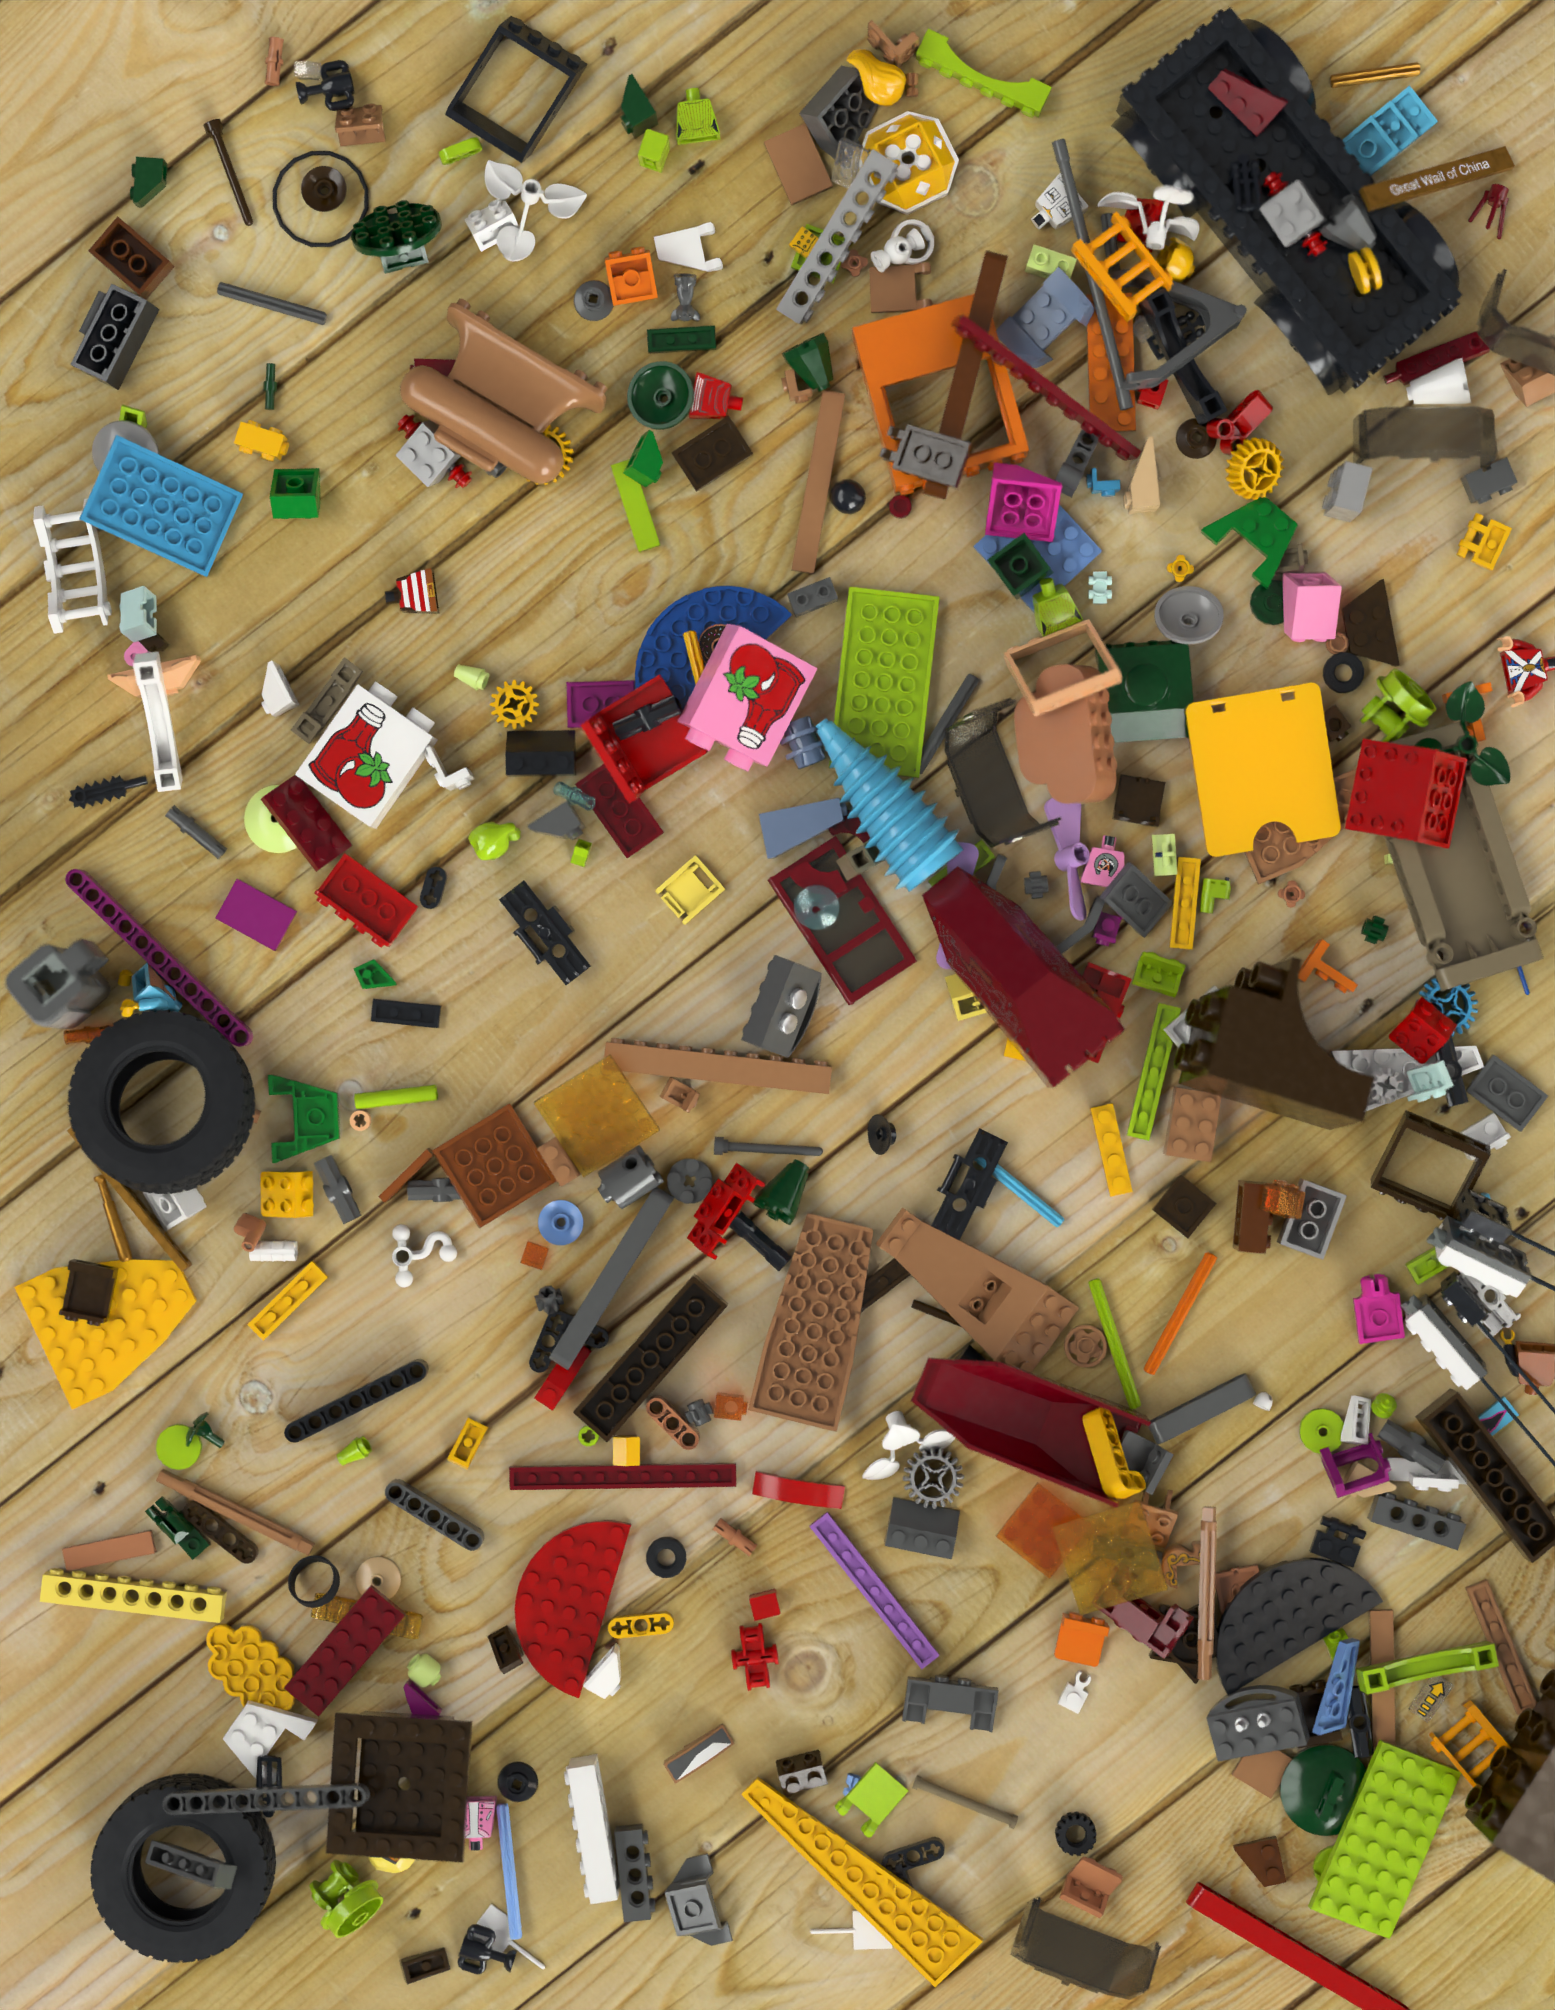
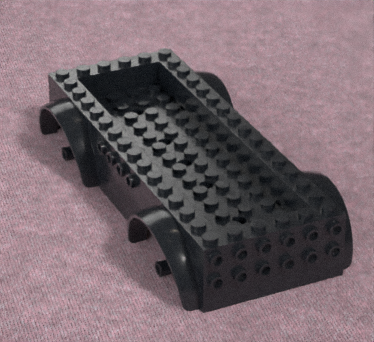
(1304, 295)

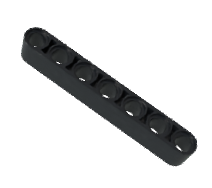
(346, 1405)

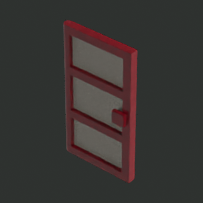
(862, 943)

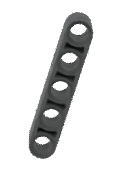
(1201, 1408)
(439, 1525)

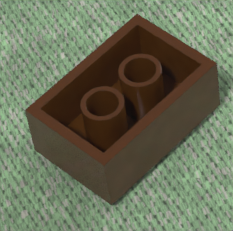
(131, 258)
(1251, 1221)

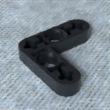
(566, 1318)
(901, 1870)

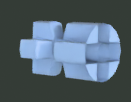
(852, 1780)

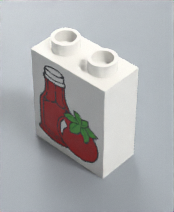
(368, 754)

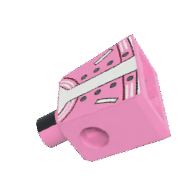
(480, 1820)

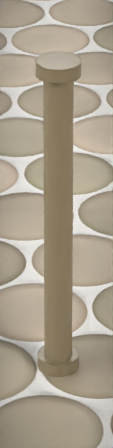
(966, 1802)

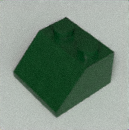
(636, 109)

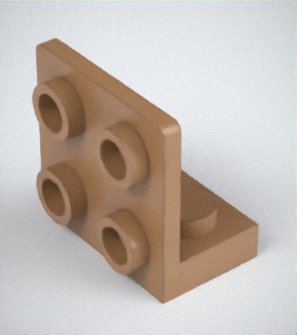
(894, 55)

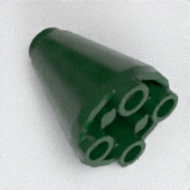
(784, 1192)

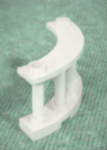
(55, 571)

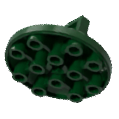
(397, 236)
(1321, 1788)

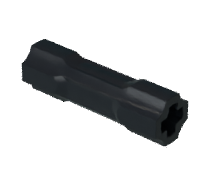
(760, 1241)

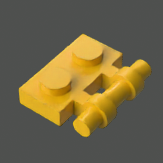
(1490, 544)

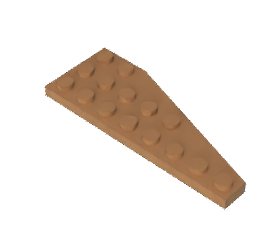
(1275, 844)

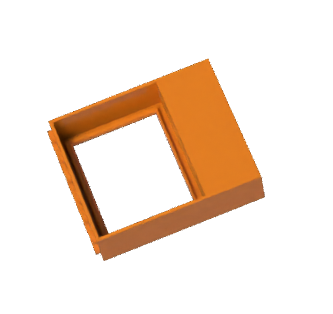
(919, 346)

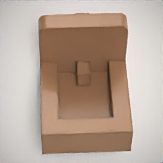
(789, 384)
(680, 1095)

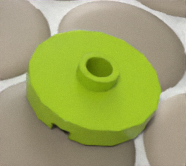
(1313, 1422)

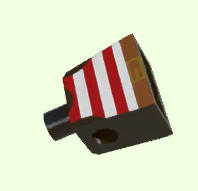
(415, 593)

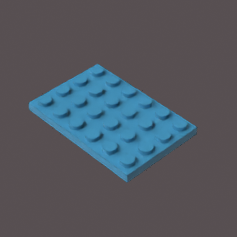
(161, 506)

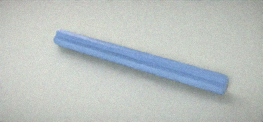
(509, 1871)

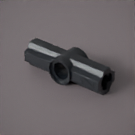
(647, 717)
(1456, 1094)
(1360, 1735)

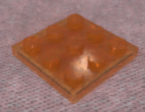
(1031, 1530)

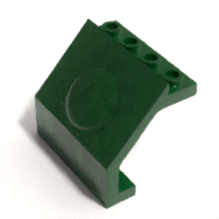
(1151, 691)

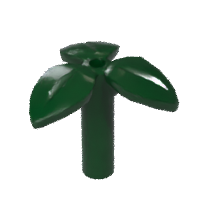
(203, 1429)

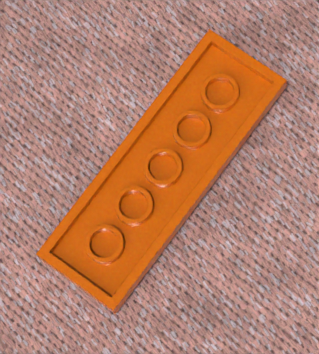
(1102, 394)

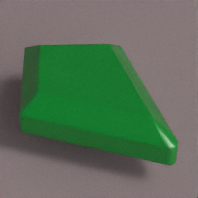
(373, 975)

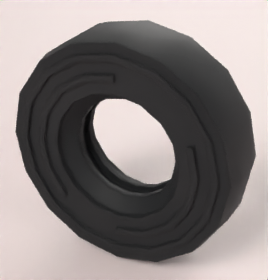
(1341, 686)
(659, 1569)

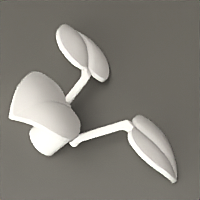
(502, 181)
(1157, 231)
(899, 1435)

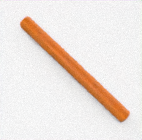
(1180, 1313)

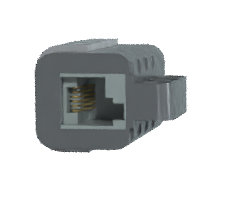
(60, 984)

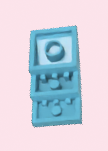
(1389, 131)

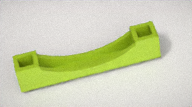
(1026, 96)
(1410, 1669)

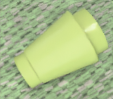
(472, 676)

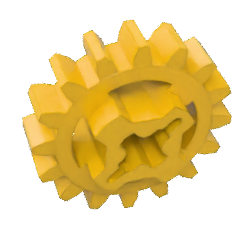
(510, 695)

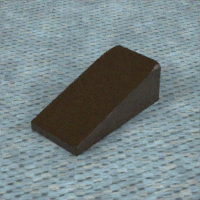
(424, 1965)

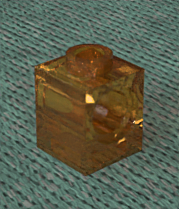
(722, 1399)

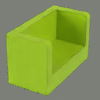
(654, 150)

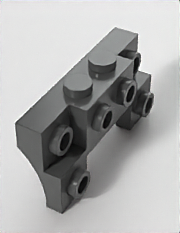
(950, 1696)

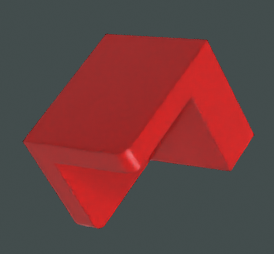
(764, 1604)

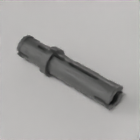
(196, 832)

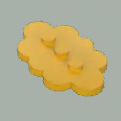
(250, 1666)

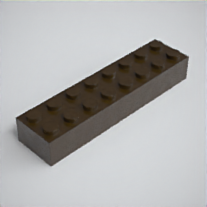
(650, 1358)
(1490, 1474)

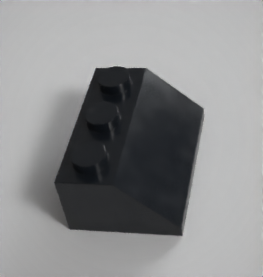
(540, 753)

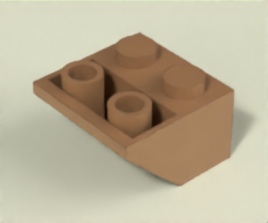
(1528, 382)

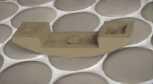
(327, 701)

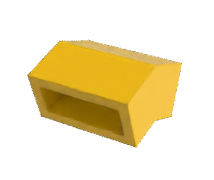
(626, 1450)

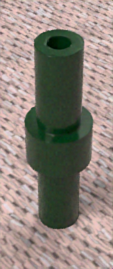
(270, 386)

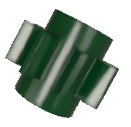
(1374, 929)

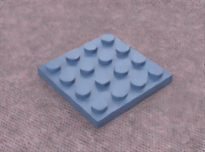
(1065, 555)

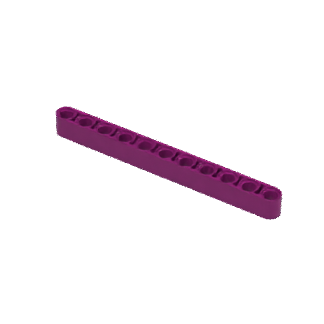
(149, 952)

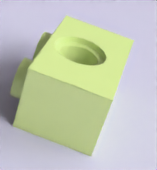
(1045, 261)

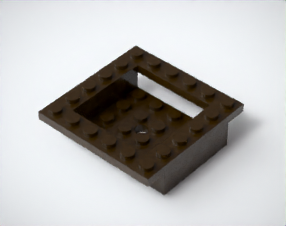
(396, 1822)

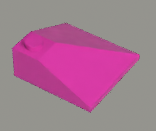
(1022, 503)

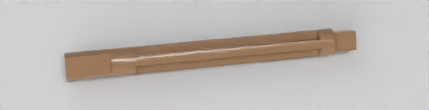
(235, 1512)
(1207, 1592)

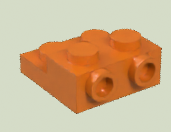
(630, 276)

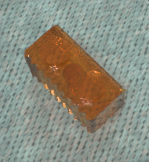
(1283, 1199)

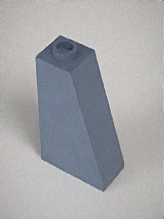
(795, 825)

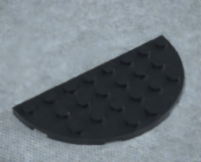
(1285, 1613)

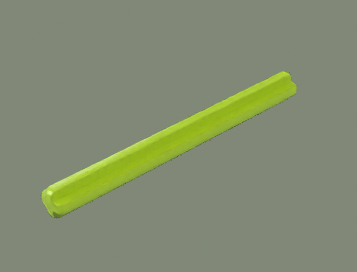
(1114, 1343)

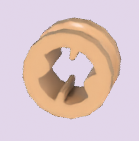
(367, 1118)

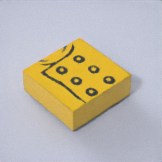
(803, 242)

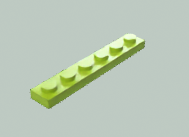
(1152, 1074)

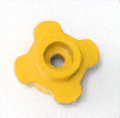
(1186, 568)

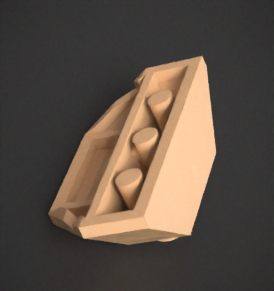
(175, 675)

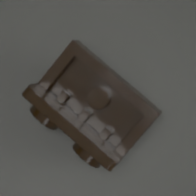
(801, 1772)

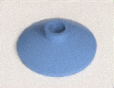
(560, 1234)

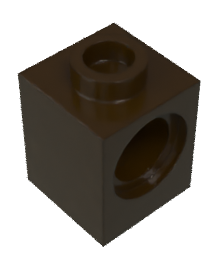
(1334, 713)

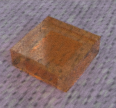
(534, 1255)

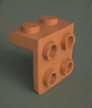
(1090, 1886)

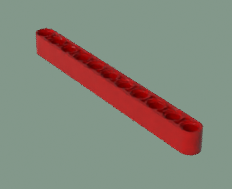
(1290, 1950)

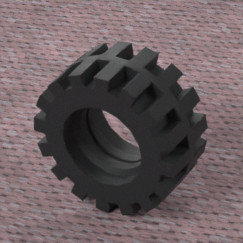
(1079, 1847)

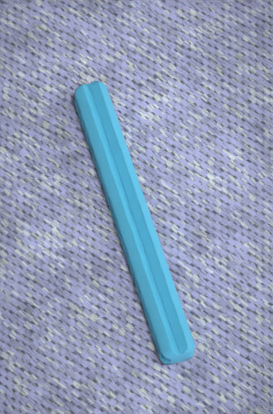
(1024, 1193)

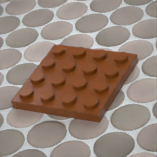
(494, 1165)

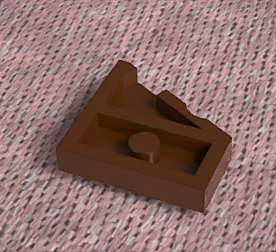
(1263, 1860)

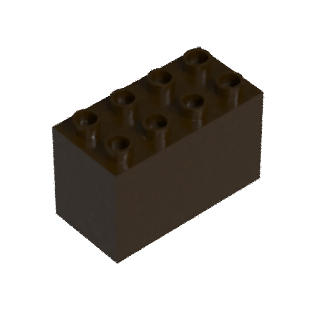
(1519, 1797)

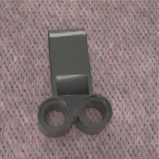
(1070, 472)

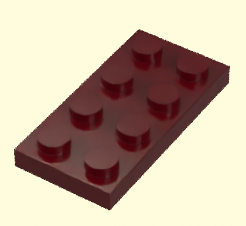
(306, 822)
(627, 823)

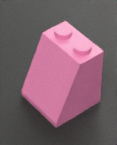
(1310, 606)

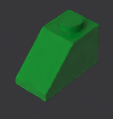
(645, 461)

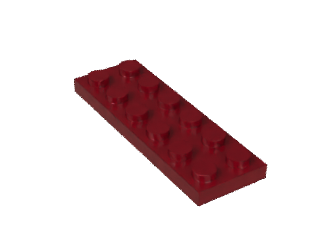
(344, 1650)

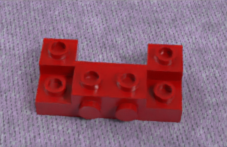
(1110, 988)
(721, 1208)

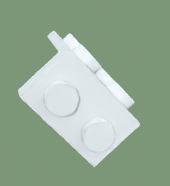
(459, 779)

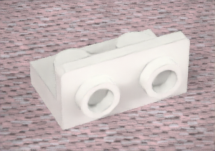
(1487, 1131)

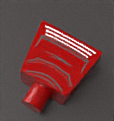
(713, 398)

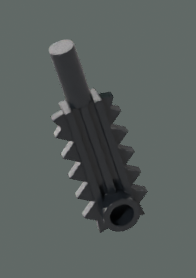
(106, 790)

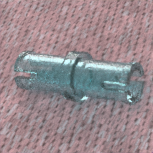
(574, 796)

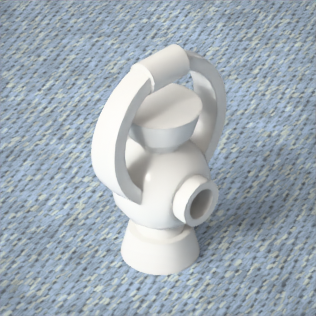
(899, 249)

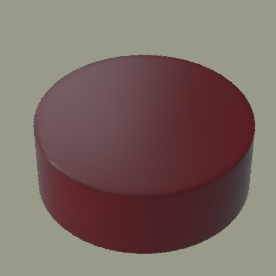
(900, 506)

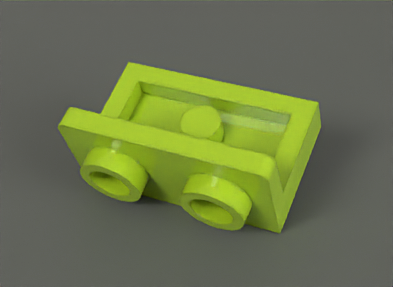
(1158, 973)

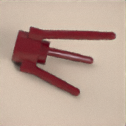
(1496, 198)

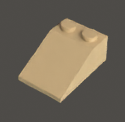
(1143, 488)

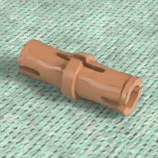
(274, 61)
(734, 1537)

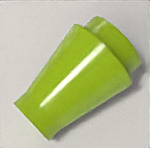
(354, 1451)

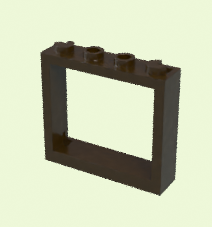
(1441, 1134)

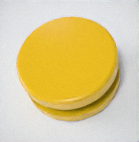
(1365, 270)

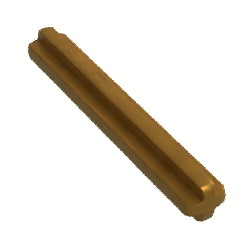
(1374, 75)

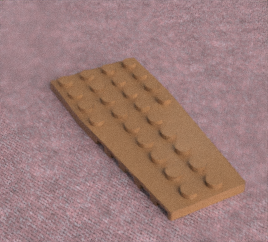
(815, 1326)

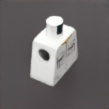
(1054, 206)

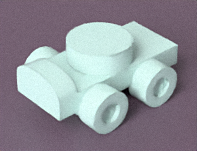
(1100, 593)

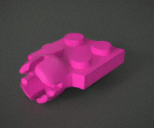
(1378, 1311)

